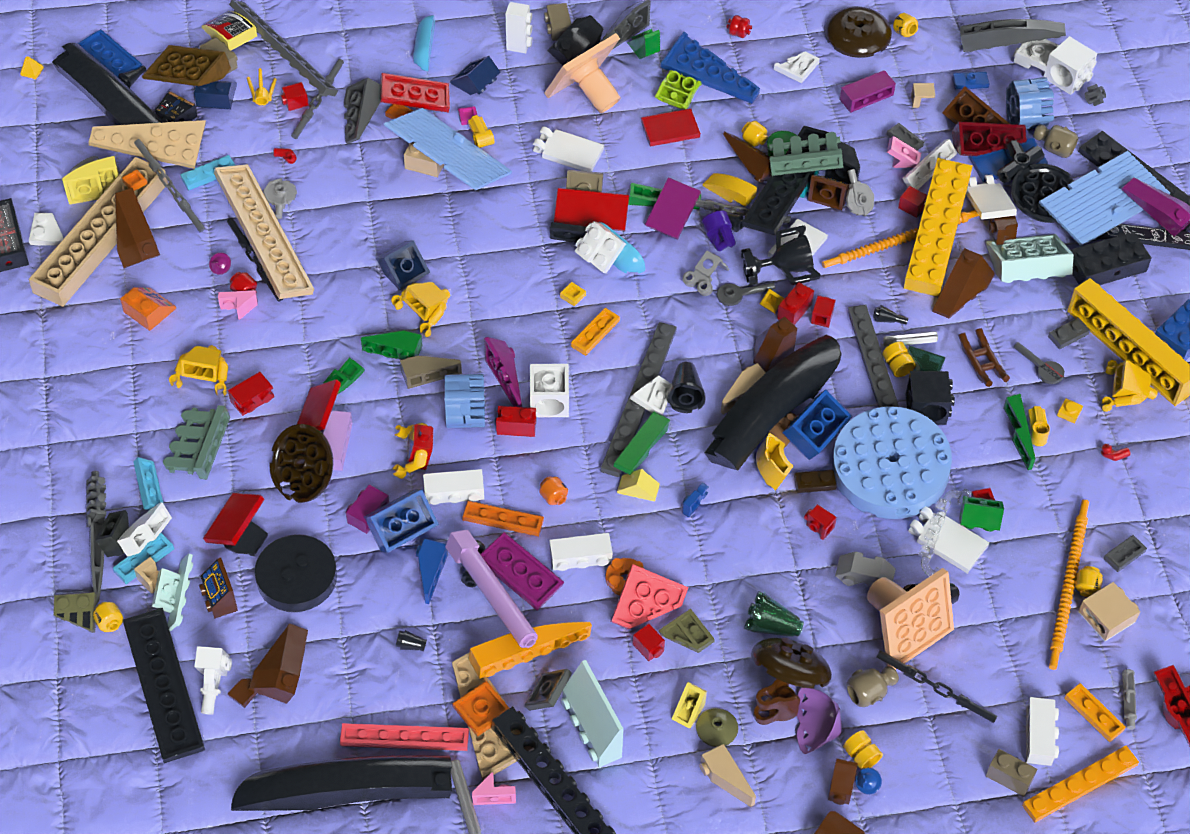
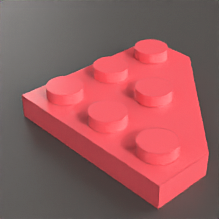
(646, 597)

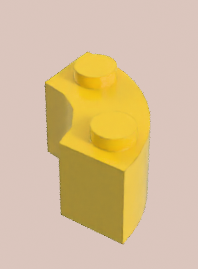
(772, 461)

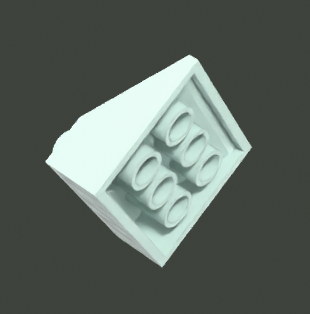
(1030, 258)
(593, 716)

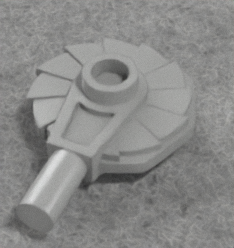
(279, 194)
(859, 196)

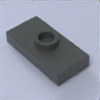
(905, 136)
(1125, 553)

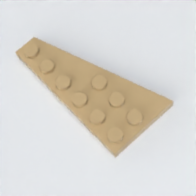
(167, 142)
(488, 748)

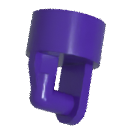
(716, 225)

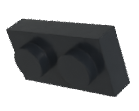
(566, 232)

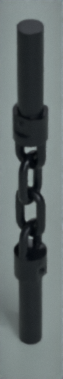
(244, 243)
(961, 700)

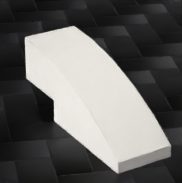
(144, 530)

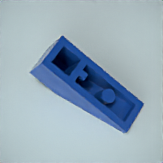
(431, 559)

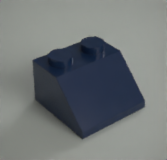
(476, 76)
(215, 95)
(403, 264)

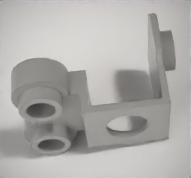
(702, 275)

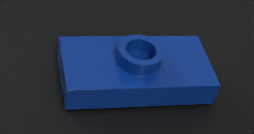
(971, 80)

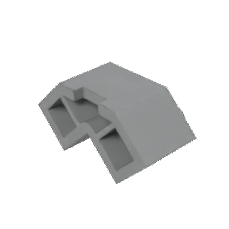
(856, 569)

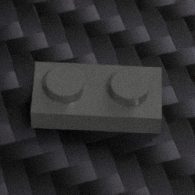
(1068, 333)

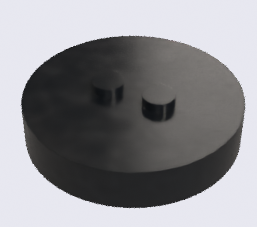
(296, 573)

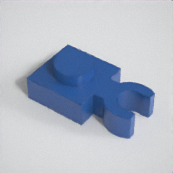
(692, 501)

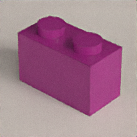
(367, 502)

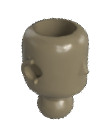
(1057, 140)
(870, 685)

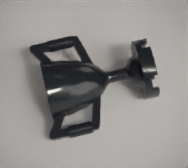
(789, 257)

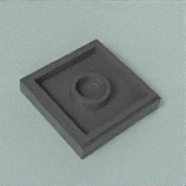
(548, 689)

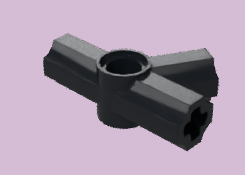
(1019, 160)

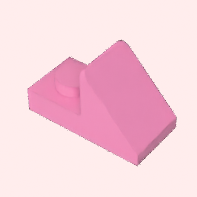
(903, 154)
(241, 300)
(488, 794)

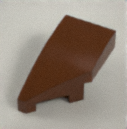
(241, 694)

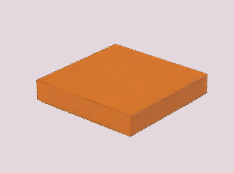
(480, 707)

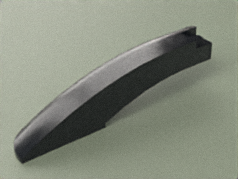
(771, 399)
(345, 782)

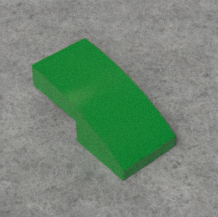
(346, 374)

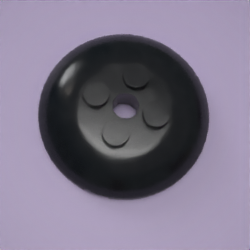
(1034, 185)

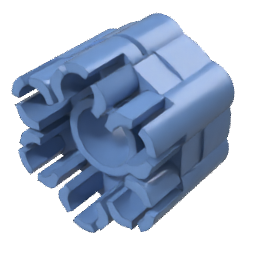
(1025, 102)
(460, 402)

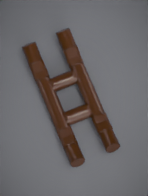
(984, 350)

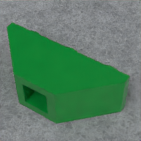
(645, 43)

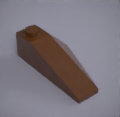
(970, 108)
(753, 159)
(133, 233)
(966, 280)
(281, 666)

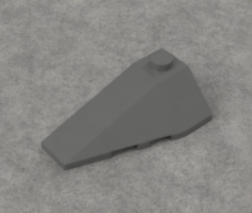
(630, 22)
(361, 103)

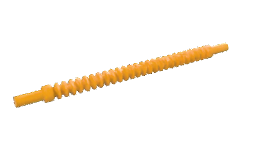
(842, 258)
(1068, 586)

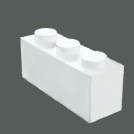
(518, 27)
(454, 486)
(581, 551)
(1041, 731)

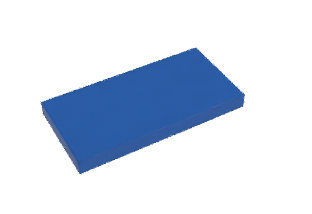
(110, 53)
(991, 162)

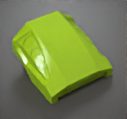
(677, 90)

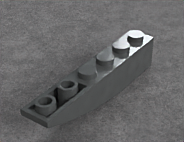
(1008, 32)

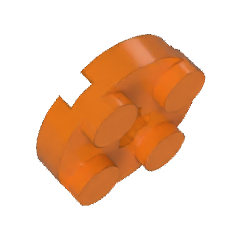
(616, 569)

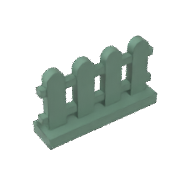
(808, 161)
(207, 446)

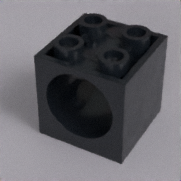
(930, 395)

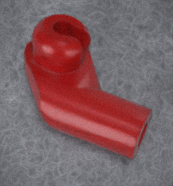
(287, 154)
(1107, 452)

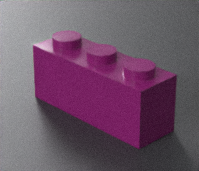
(867, 91)

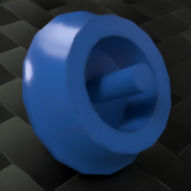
(868, 781)

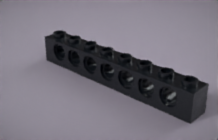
(528, 760)

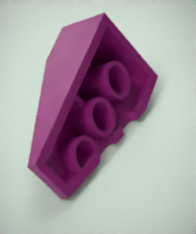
(1164, 208)
(502, 364)

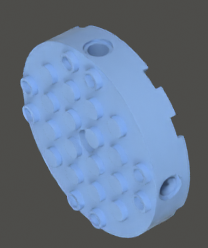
(892, 462)

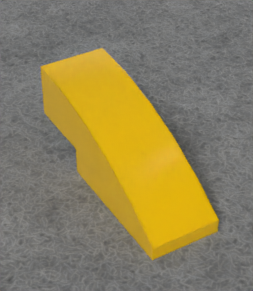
(731, 188)

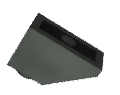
(111, 531)

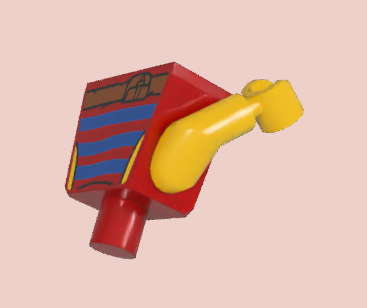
(419, 448)

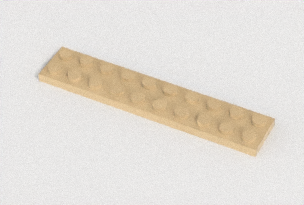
(263, 231)

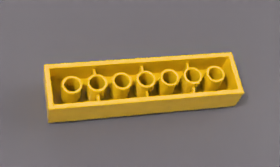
(938, 227)
(1131, 340)

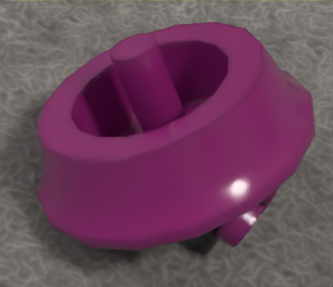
(220, 263)

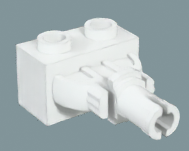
(213, 664)

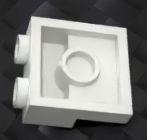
(1034, 53)
(599, 246)

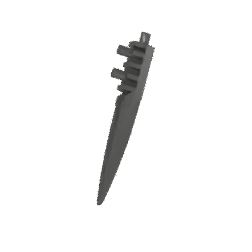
(94, 520)

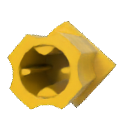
(481, 134)
(1038, 426)

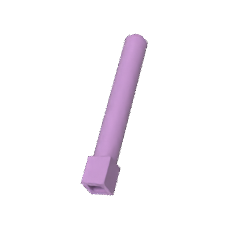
(465, 550)

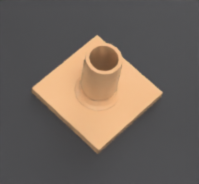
(591, 79)
(915, 617)

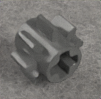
(1095, 95)

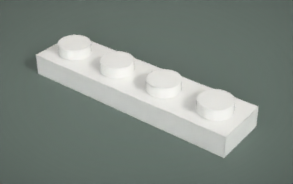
(924, 170)

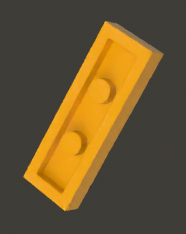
(595, 331)
(1095, 712)

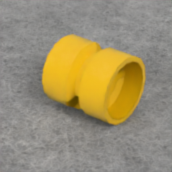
(899, 359)
(860, 747)

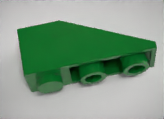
(394, 344)

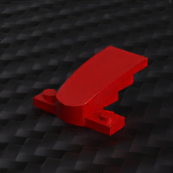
(1176, 699)

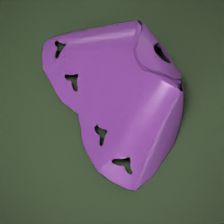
(820, 721)

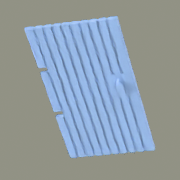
(448, 148)
(1096, 199)

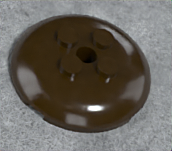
(858, 31)
(303, 460)
(792, 662)

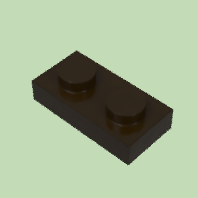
(815, 481)

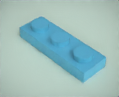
(204, 173)
(147, 483)
(155, 549)

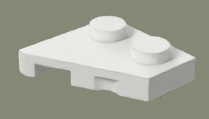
(798, 66)
(45, 230)
(653, 395)

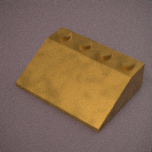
(188, 66)

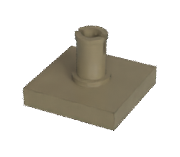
(584, 181)

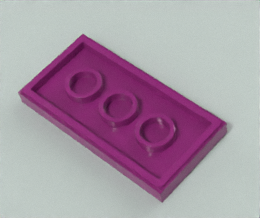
(521, 571)

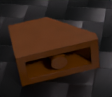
(842, 781)

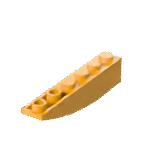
(506, 653)

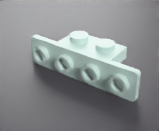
(171, 591)

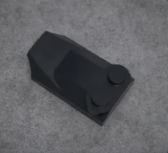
(576, 39)

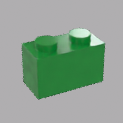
(981, 513)

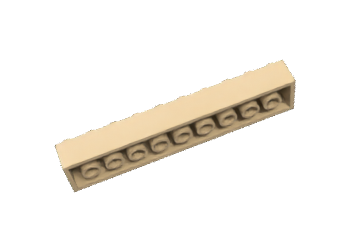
(90, 239)

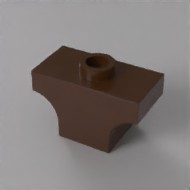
(1003, 228)

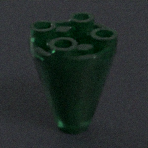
(772, 618)

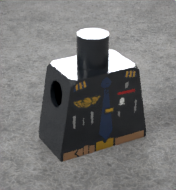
(175, 109)

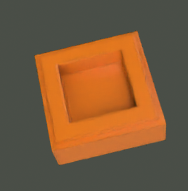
(135, 180)

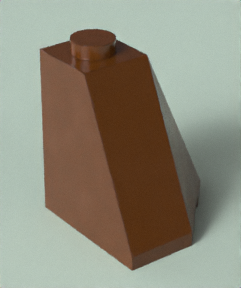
(775, 344)

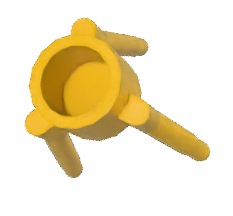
(261, 95)

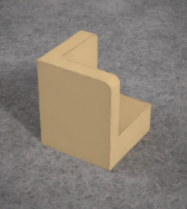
(921, 90)
(147, 574)

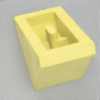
(639, 485)
(690, 705)

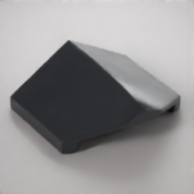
(249, 541)

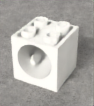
(1070, 65)
(549, 389)

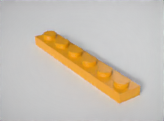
(1080, 783)

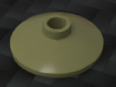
(717, 735)

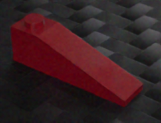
(984, 138)

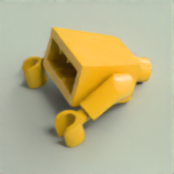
(426, 301)
(202, 364)
(1130, 385)

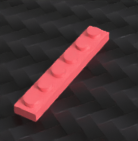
(404, 737)

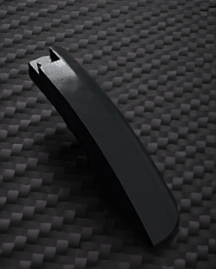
(103, 87)

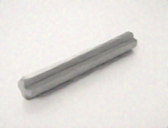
(464, 798)

